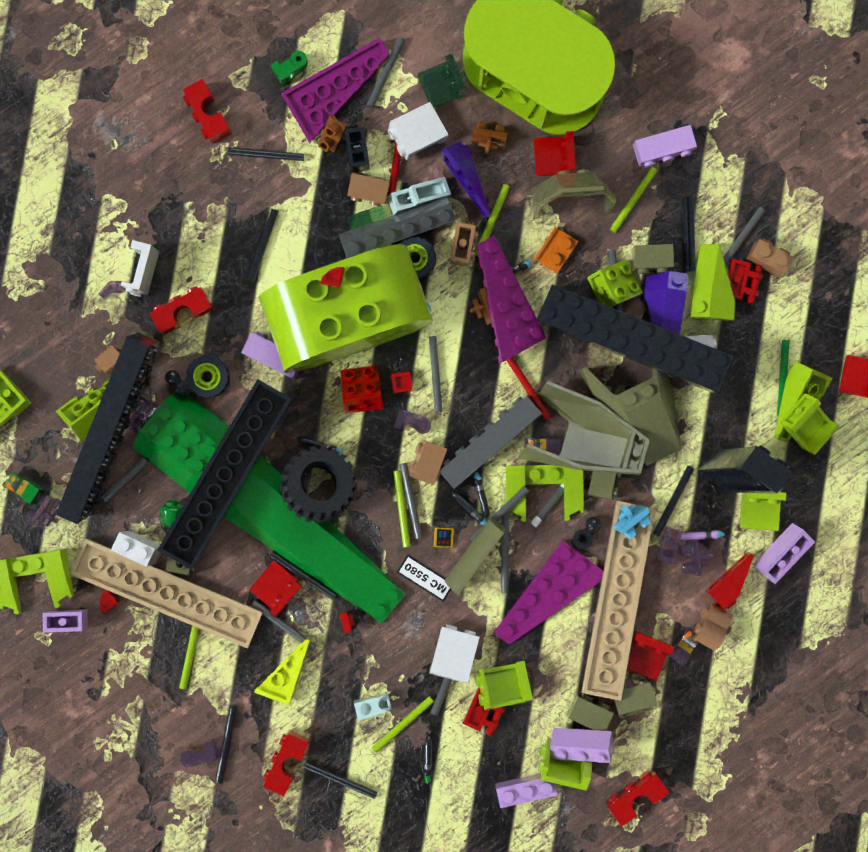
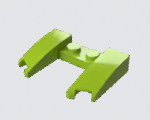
(11, 399)
(546, 474)
(57, 572)

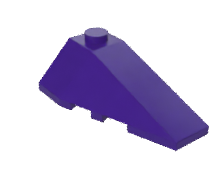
(461, 164)
(666, 299)

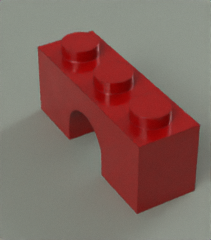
(199, 97)
(166, 315)
(278, 777)
(648, 785)

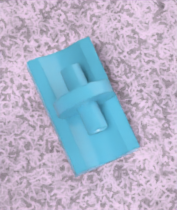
(630, 517)

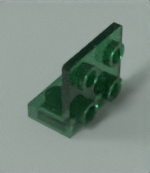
(442, 82)

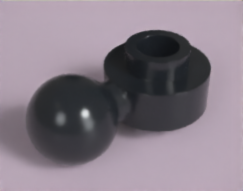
(173, 378)
(592, 525)

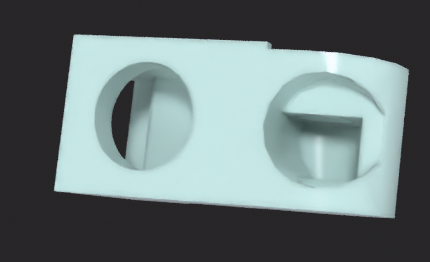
(372, 706)

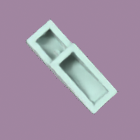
(418, 195)

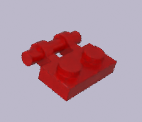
(738, 275)
(477, 716)

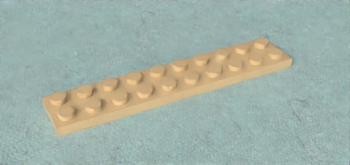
(167, 593)
(616, 610)

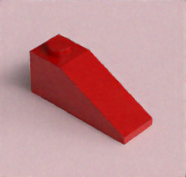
(729, 585)

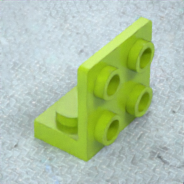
(615, 284)
(761, 511)

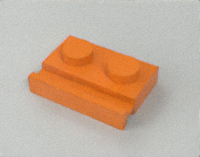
(556, 250)

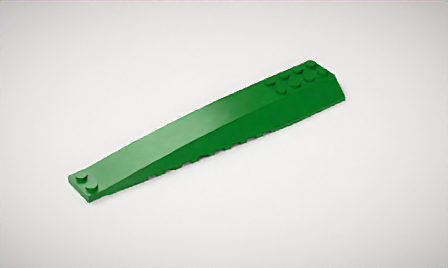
(181, 443)

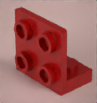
(554, 154)
(855, 376)
(361, 389)
(276, 587)
(647, 655)

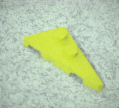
(283, 681)

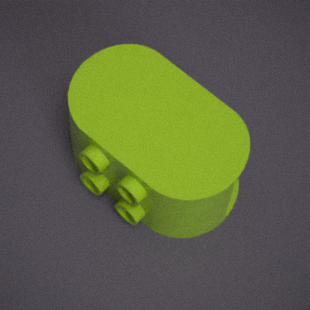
(539, 61)
(325, 323)

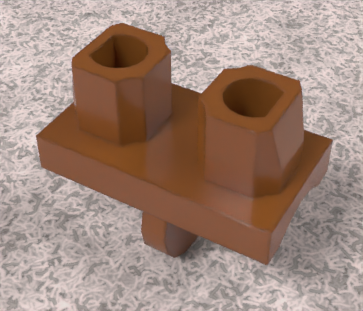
(332, 134)
(489, 138)
(482, 307)

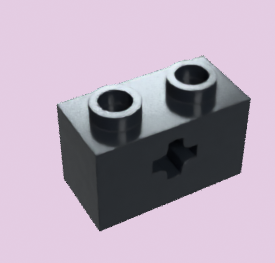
(357, 149)

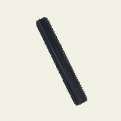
(689, 234)

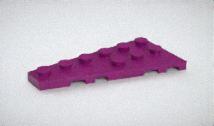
(332, 88)
(508, 307)
(557, 583)

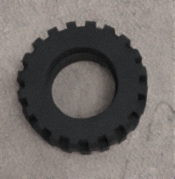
(335, 466)

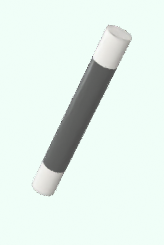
(548, 506)

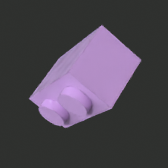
(65, 620)

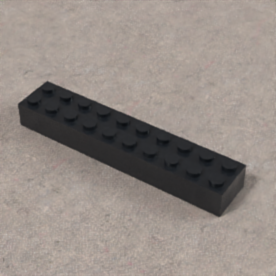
(636, 339)
(108, 427)
(746, 470)
(225, 474)

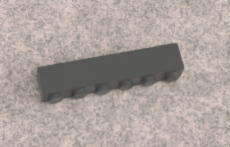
(397, 227)
(490, 442)

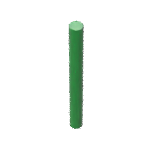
(783, 371)

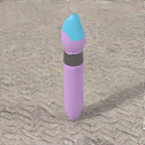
(702, 535)

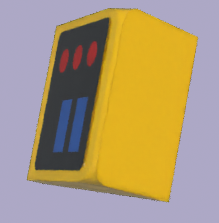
(443, 537)

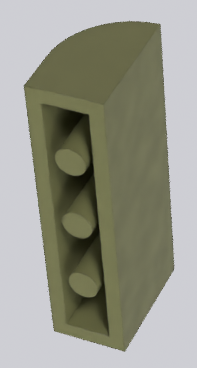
(474, 555)

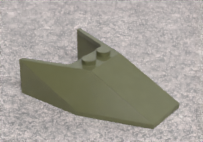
(568, 185)
(646, 408)
(594, 436)

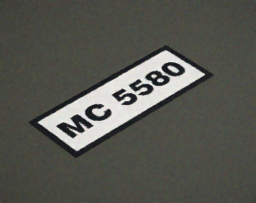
(424, 578)

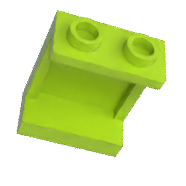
(809, 424)
(503, 685)
(564, 772)

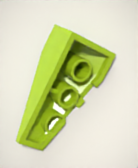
(712, 288)
(798, 382)
(79, 413)

